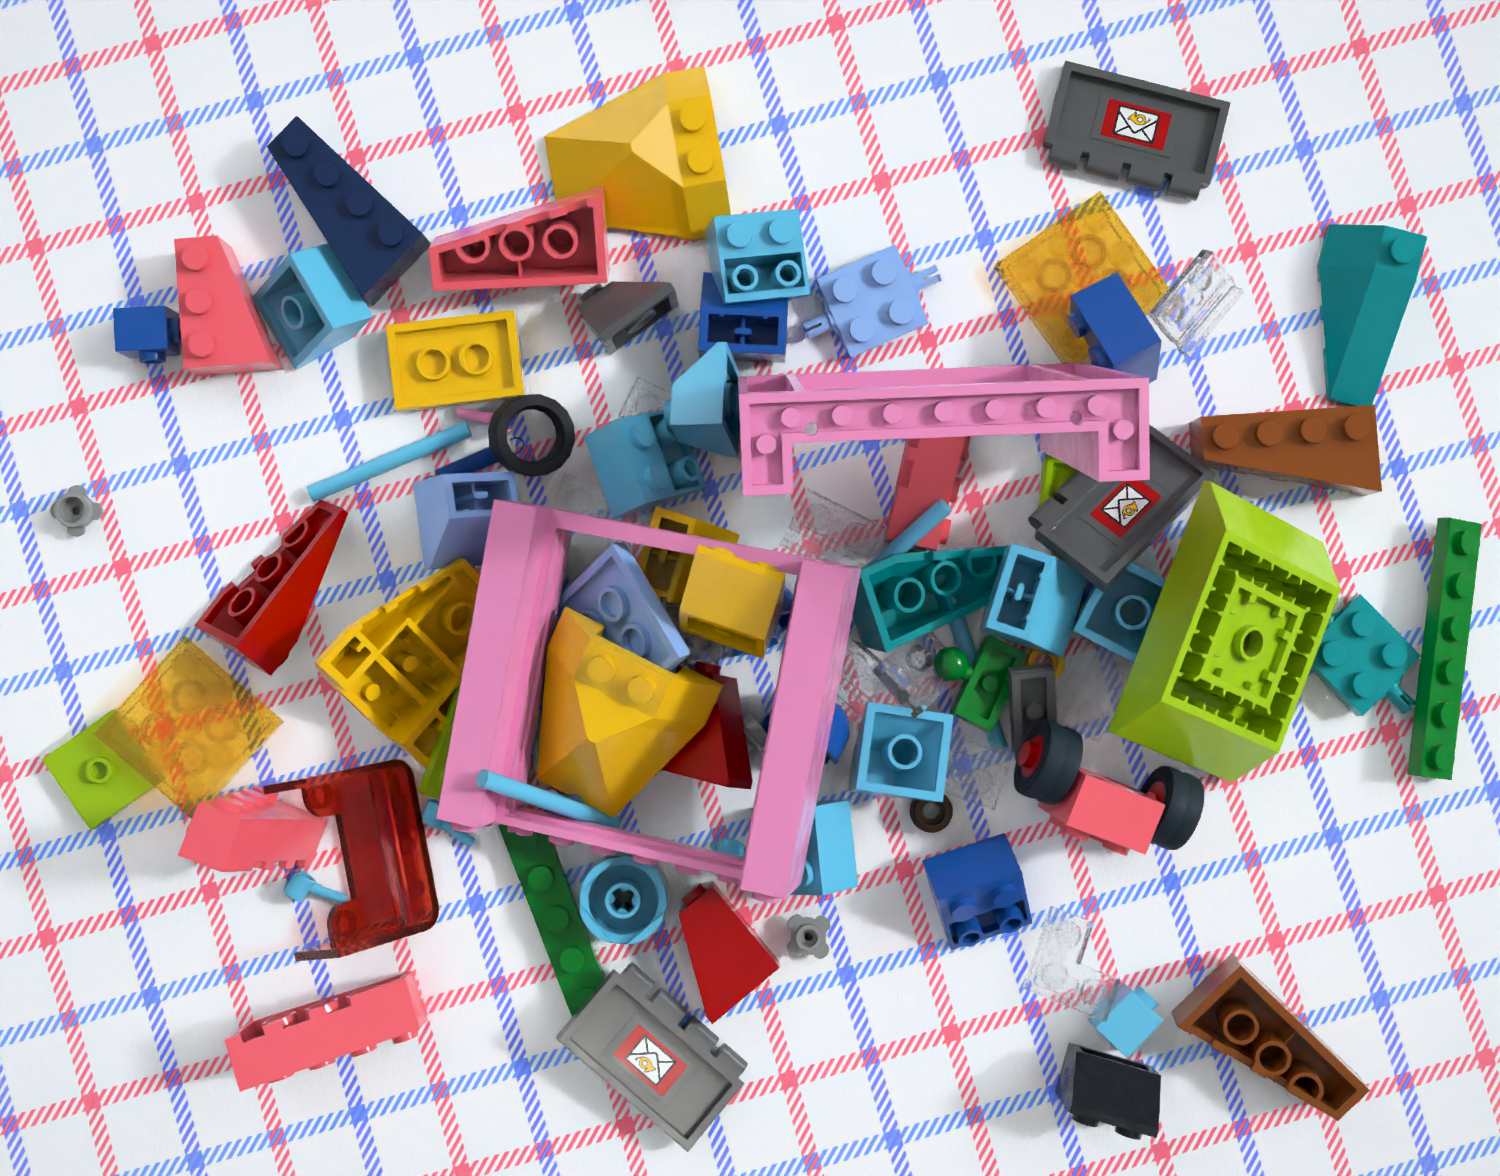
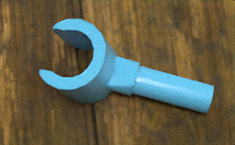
(429, 817)
(302, 883)

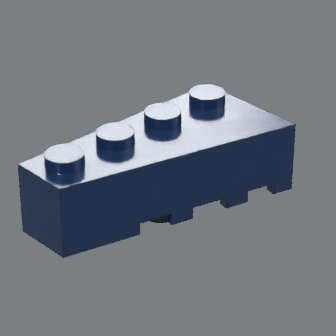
(356, 220)

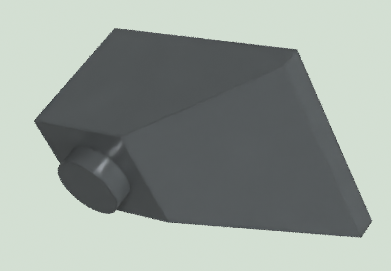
(625, 310)

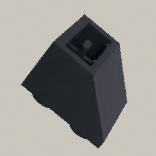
(1110, 1091)

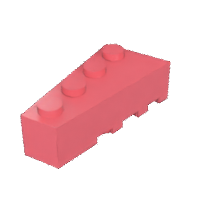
(529, 248)
(251, 832)
(325, 1030)

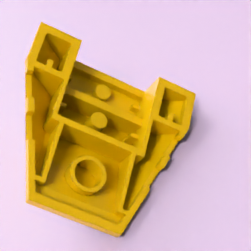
(651, 153)
(407, 658)
(612, 715)

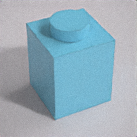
(1129, 1019)

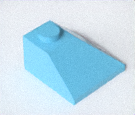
(706, 403)
(901, 754)

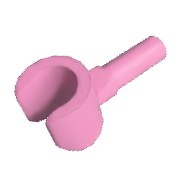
(474, 415)

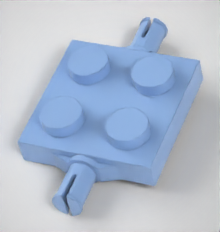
(871, 301)

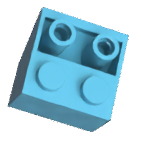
(758, 256)
(642, 463)
(1033, 600)
(830, 853)

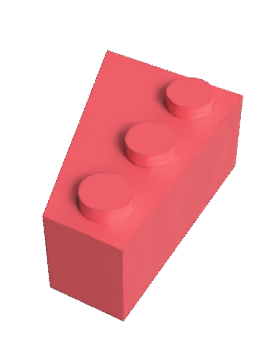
(217, 311)
(924, 477)

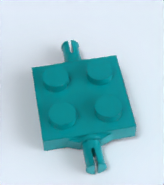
(1364, 658)

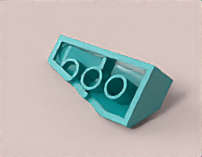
(1364, 293)
(913, 591)

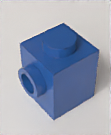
(147, 333)

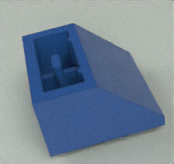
(751, 329)
(978, 891)

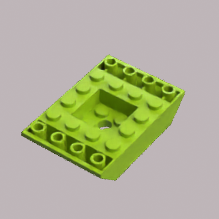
(1192, 680)

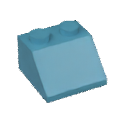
(311, 304)

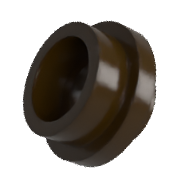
(934, 824)

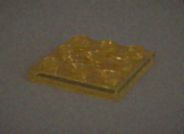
(1069, 258)
(189, 727)

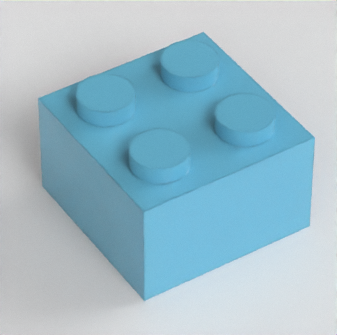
(1120, 613)

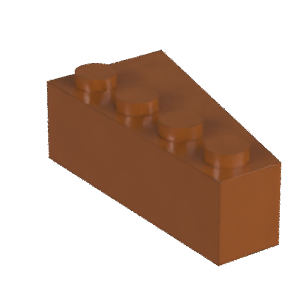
(1305, 446)
(1258, 1029)

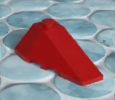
(270, 606)

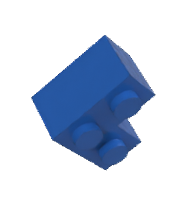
(1115, 328)

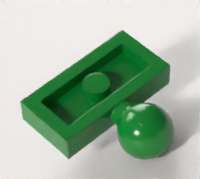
(984, 681)

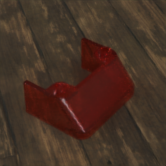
(381, 854)

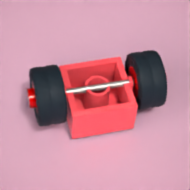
(1100, 807)

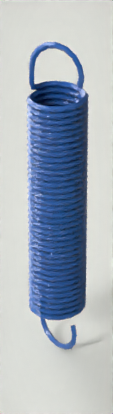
(472, 463)

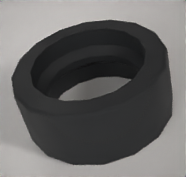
(563, 428)

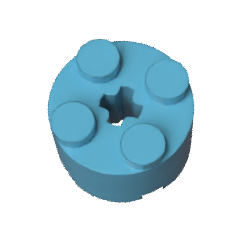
(623, 922)

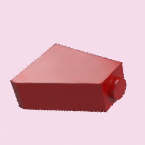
(720, 748)
(723, 950)

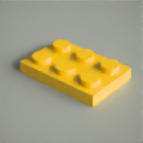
(455, 360)

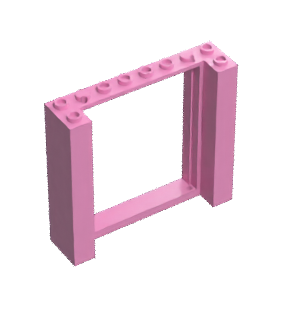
(1083, 414)
(506, 680)

